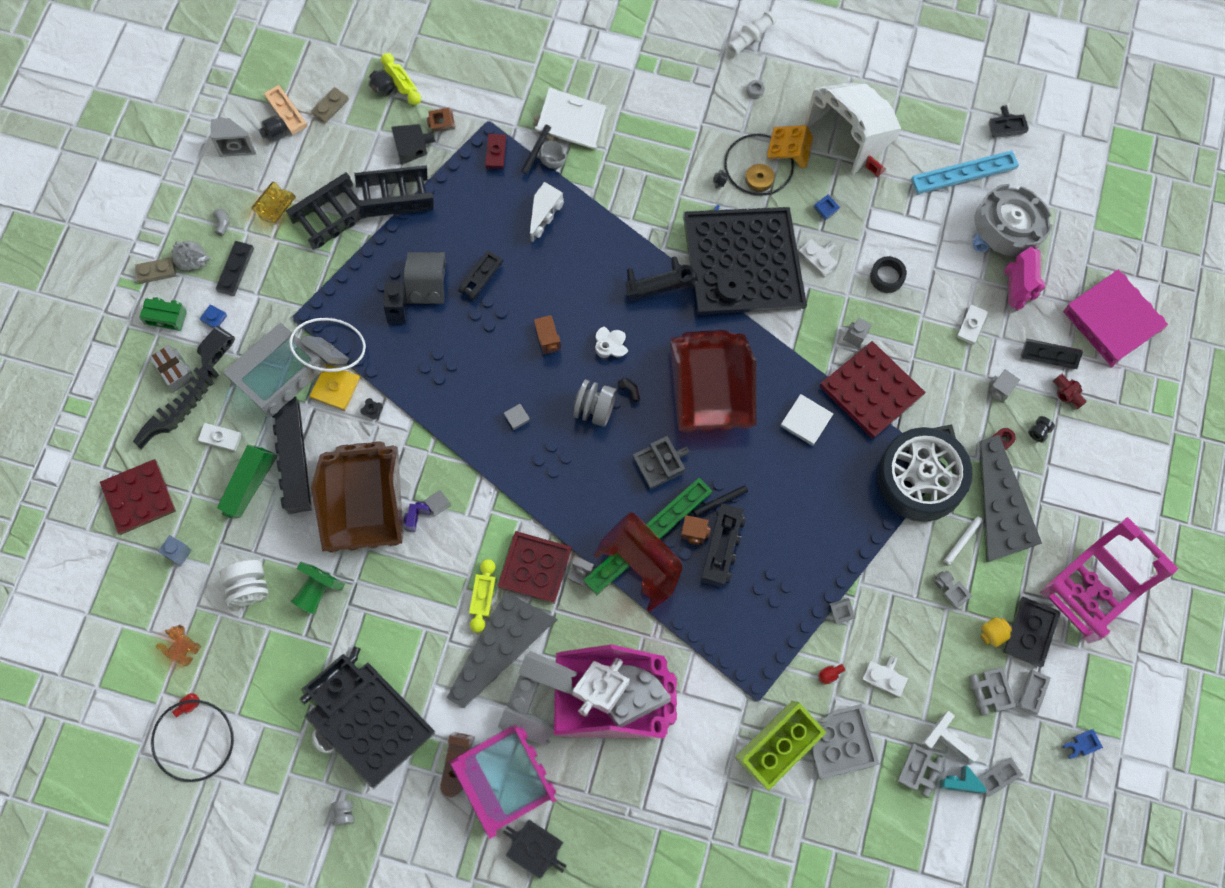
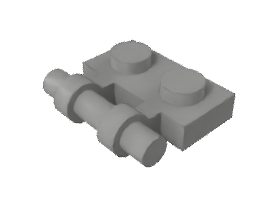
(998, 690)
(914, 769)

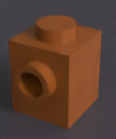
(695, 530)

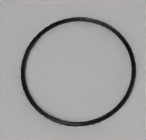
(753, 193)
(218, 769)

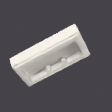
(972, 324)
(220, 437)

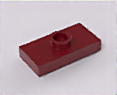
(495, 151)

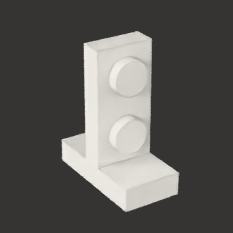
(950, 739)

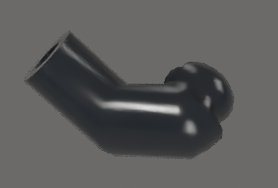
(629, 385)

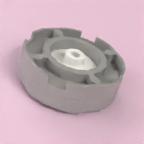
(1012, 220)

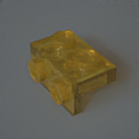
(273, 203)

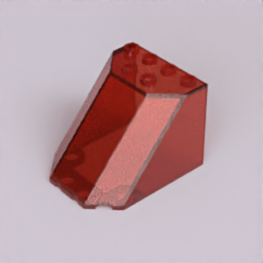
(714, 380)

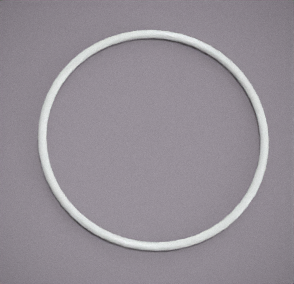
(322, 369)

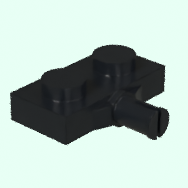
(1008, 124)

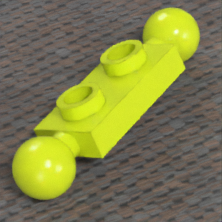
(401, 79)
(482, 596)

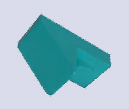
(968, 783)

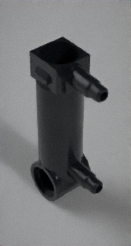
(660, 283)

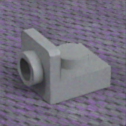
(580, 571)

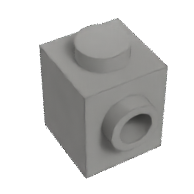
(1003, 385)

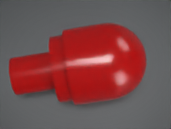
(830, 674)
(188, 707)

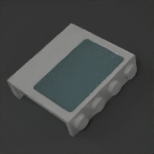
(271, 372)

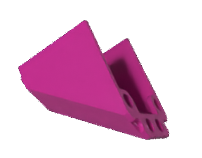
(598, 724)

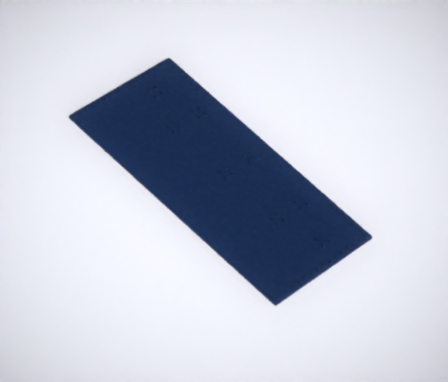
(466, 362)

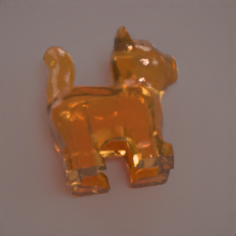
(181, 646)

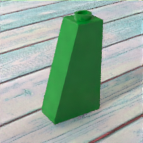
(246, 480)

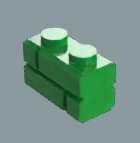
(163, 314)

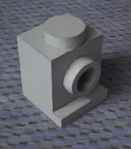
(857, 332)

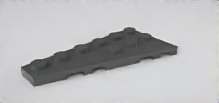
(1004, 507)
(503, 640)

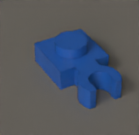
(1085, 743)

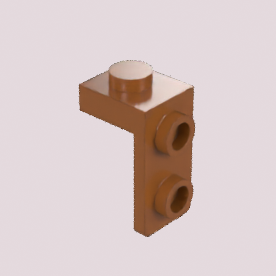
(547, 334)

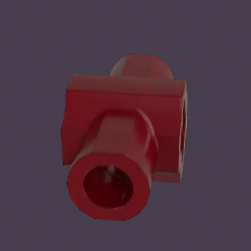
(1069, 391)

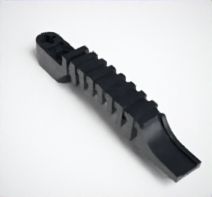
(211, 351)

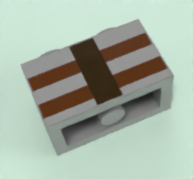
(170, 367)

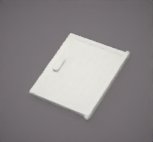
(571, 118)

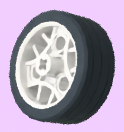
(924, 474)

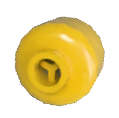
(996, 631)

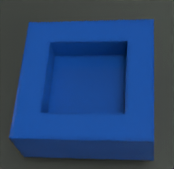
(826, 207)
(213, 316)

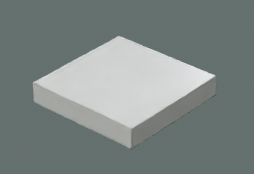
(806, 420)

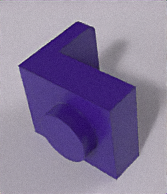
(411, 518)

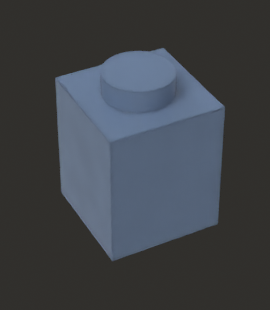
(175, 550)

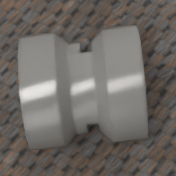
(343, 813)

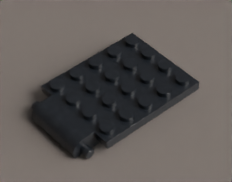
(364, 718)

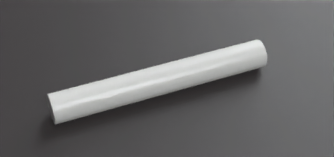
(963, 540)

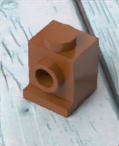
(436, 115)

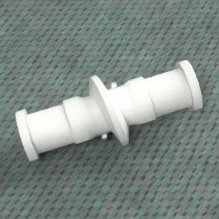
(751, 33)

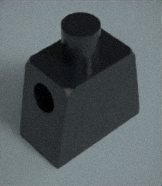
(411, 142)
(395, 299)

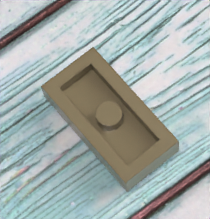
(329, 105)
(155, 270)

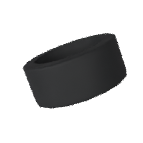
(892, 262)

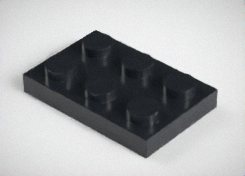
(1032, 631)

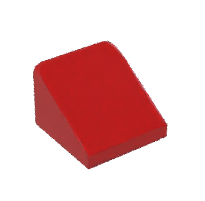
(874, 166)

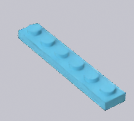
(964, 172)

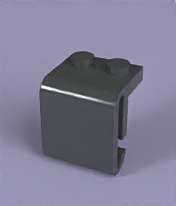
(425, 277)

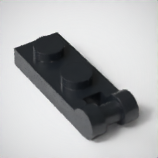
(480, 275)

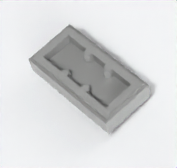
(1033, 692)

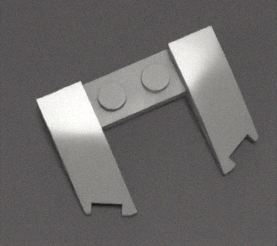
(533, 671)

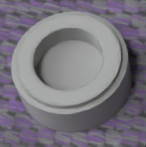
(755, 89)

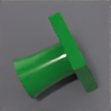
(314, 587)

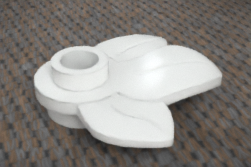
(612, 341)

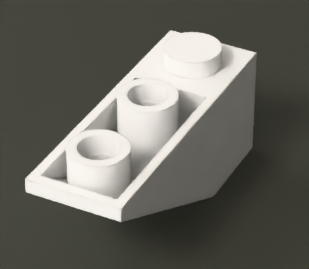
(545, 204)

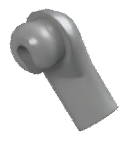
(223, 220)

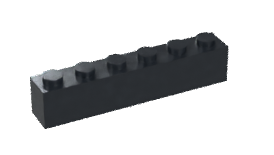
(292, 458)

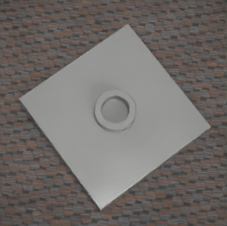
(324, 350)

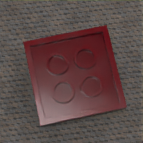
(137, 496)
(534, 567)

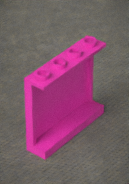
(1115, 317)

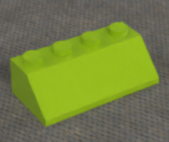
(780, 744)

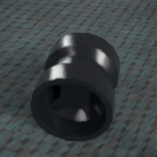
(1041, 429)

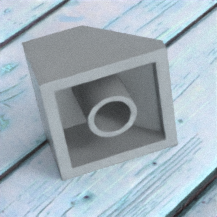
(230, 138)

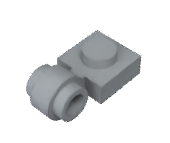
(957, 593)

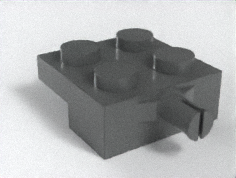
(660, 462)

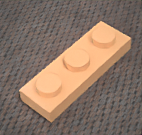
(285, 109)

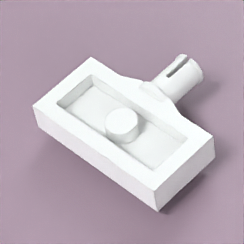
(819, 256)
(885, 677)

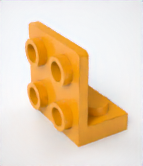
(791, 143)

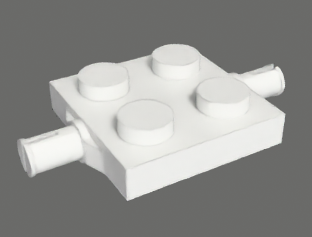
(601, 687)

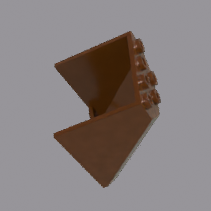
(358, 497)

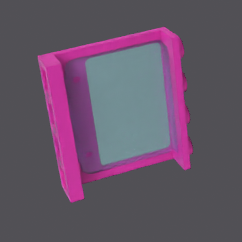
(502, 779)

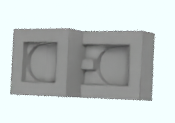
(1000, 776)

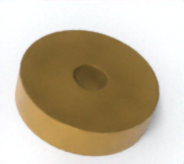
(756, 183)

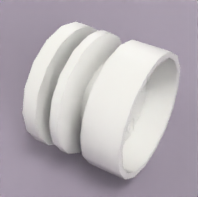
(244, 583)

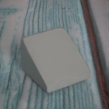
(437, 503)

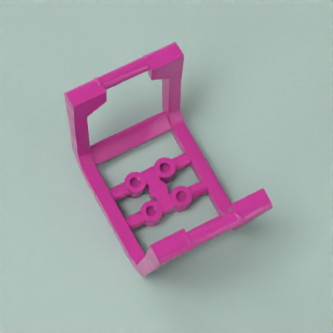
(1070, 591)

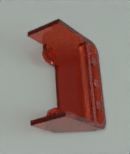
(645, 555)

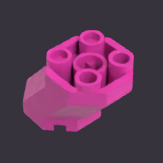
(1024, 278)

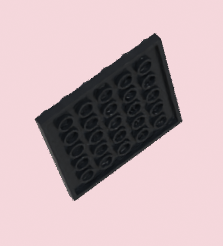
(749, 242)

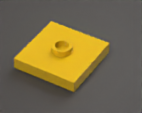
(335, 388)

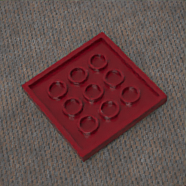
(872, 389)

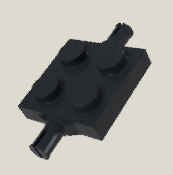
(534, 849)

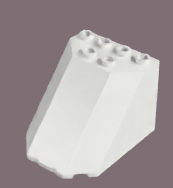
(865, 106)

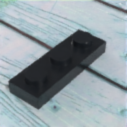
(234, 268)
(1051, 353)

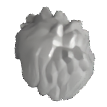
(189, 255)

